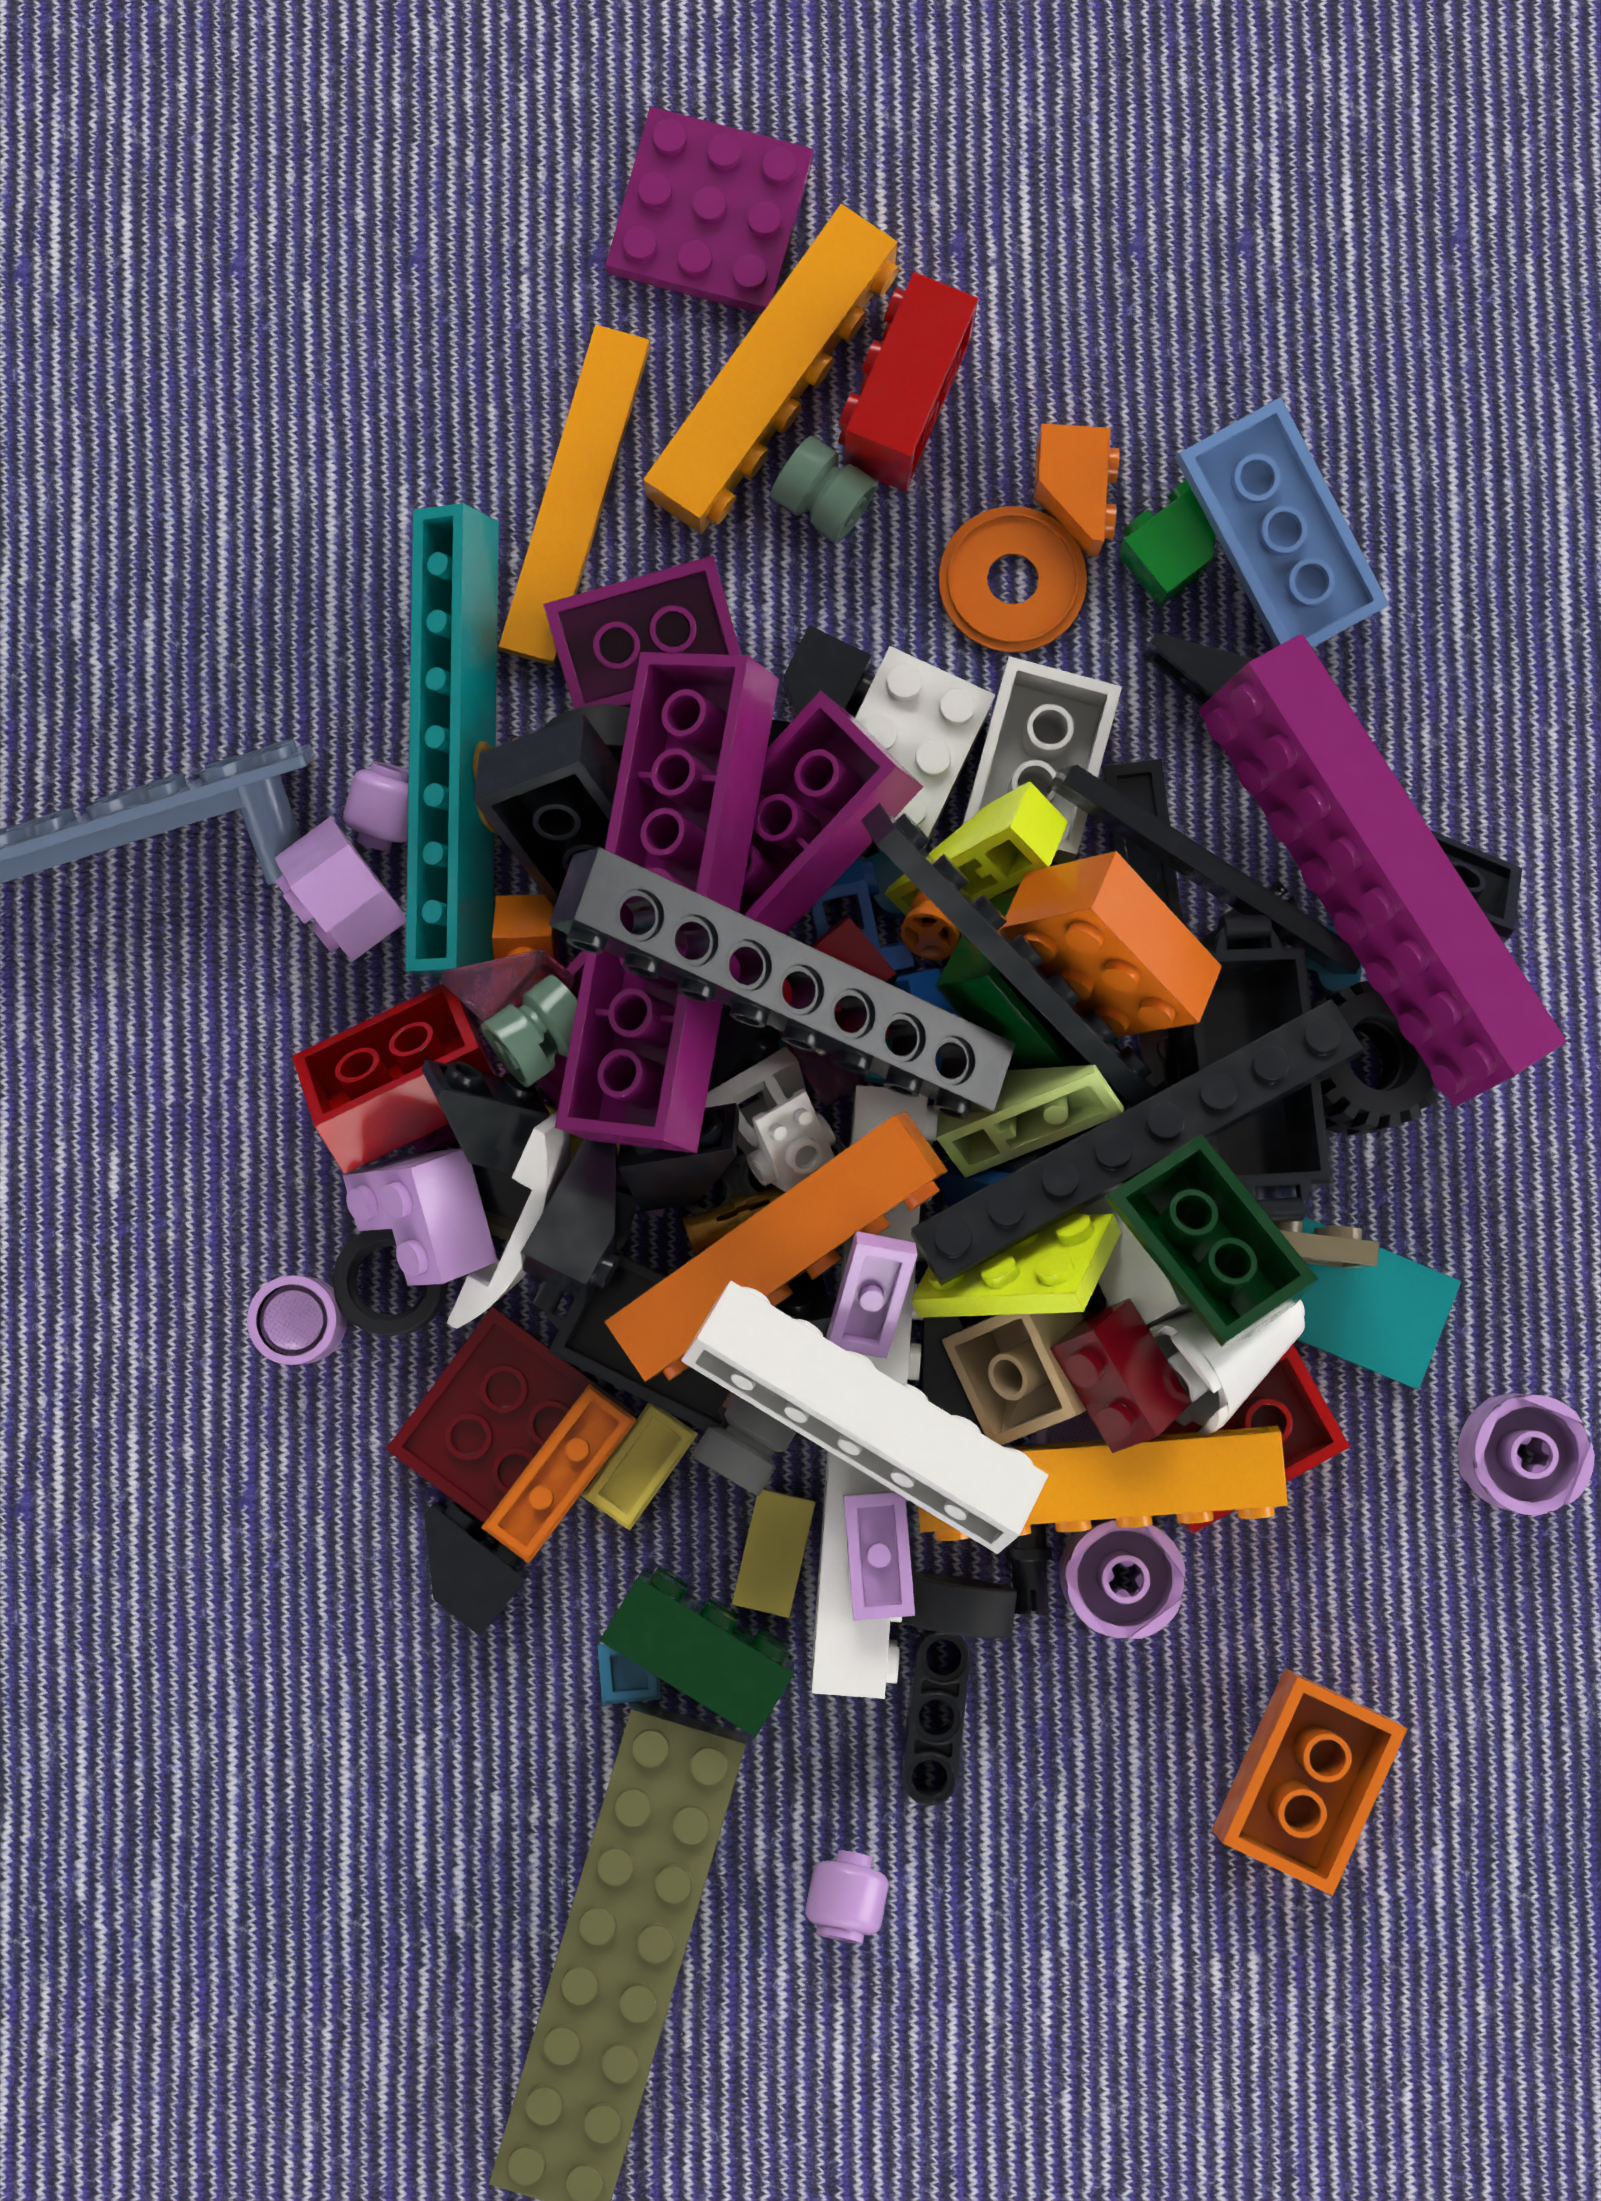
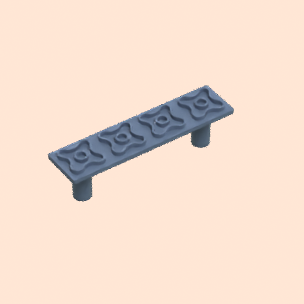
(238, 782)

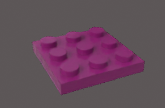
(709, 210)

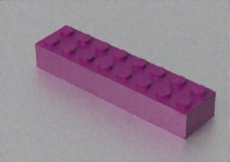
(689, 815)
(807, 823)
(1379, 872)

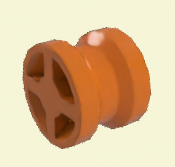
(928, 930)

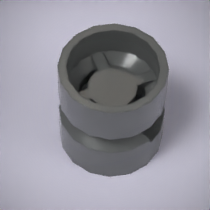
(743, 1444)

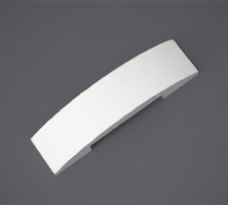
(541, 1170)

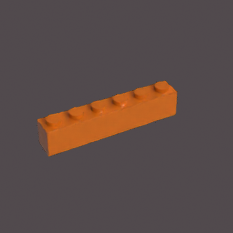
(782, 1241)

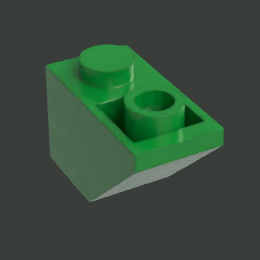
(1169, 548)

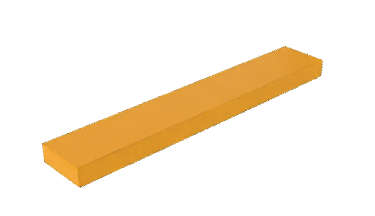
(575, 489)

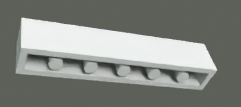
(866, 1417)

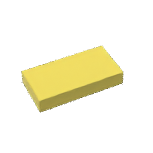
(640, 1465)
(773, 1553)

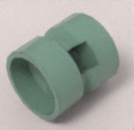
(817, 485)
(535, 1033)

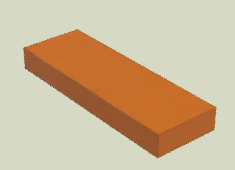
(559, 1473)

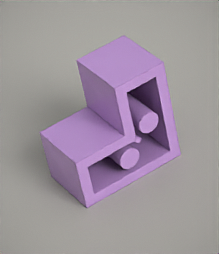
(338, 889)
(431, 1209)

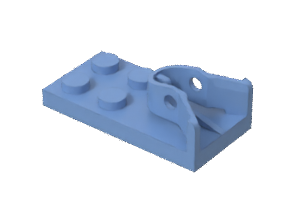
(1281, 527)

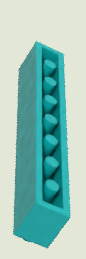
(449, 714)

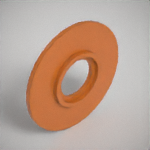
(1001, 624)

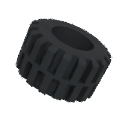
(1404, 1080)

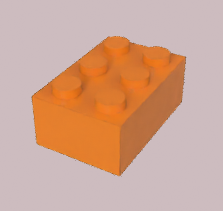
(1114, 944)
(1308, 1781)

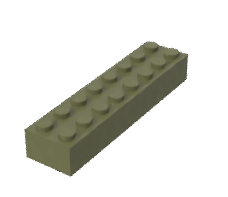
(619, 1957)

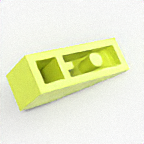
(997, 845)

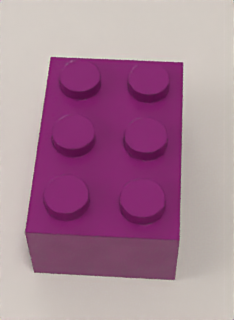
(659, 612)

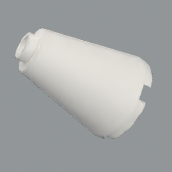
(1225, 1376)

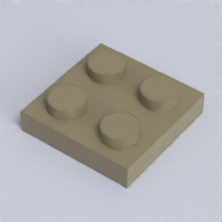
(1331, 1245)

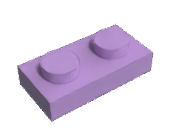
(872, 1294)
(879, 1555)

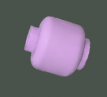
(379, 805)
(847, 1897)

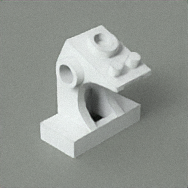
(780, 1129)

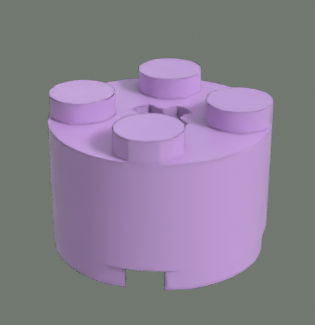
(1549, 1429)
(1155, 1580)

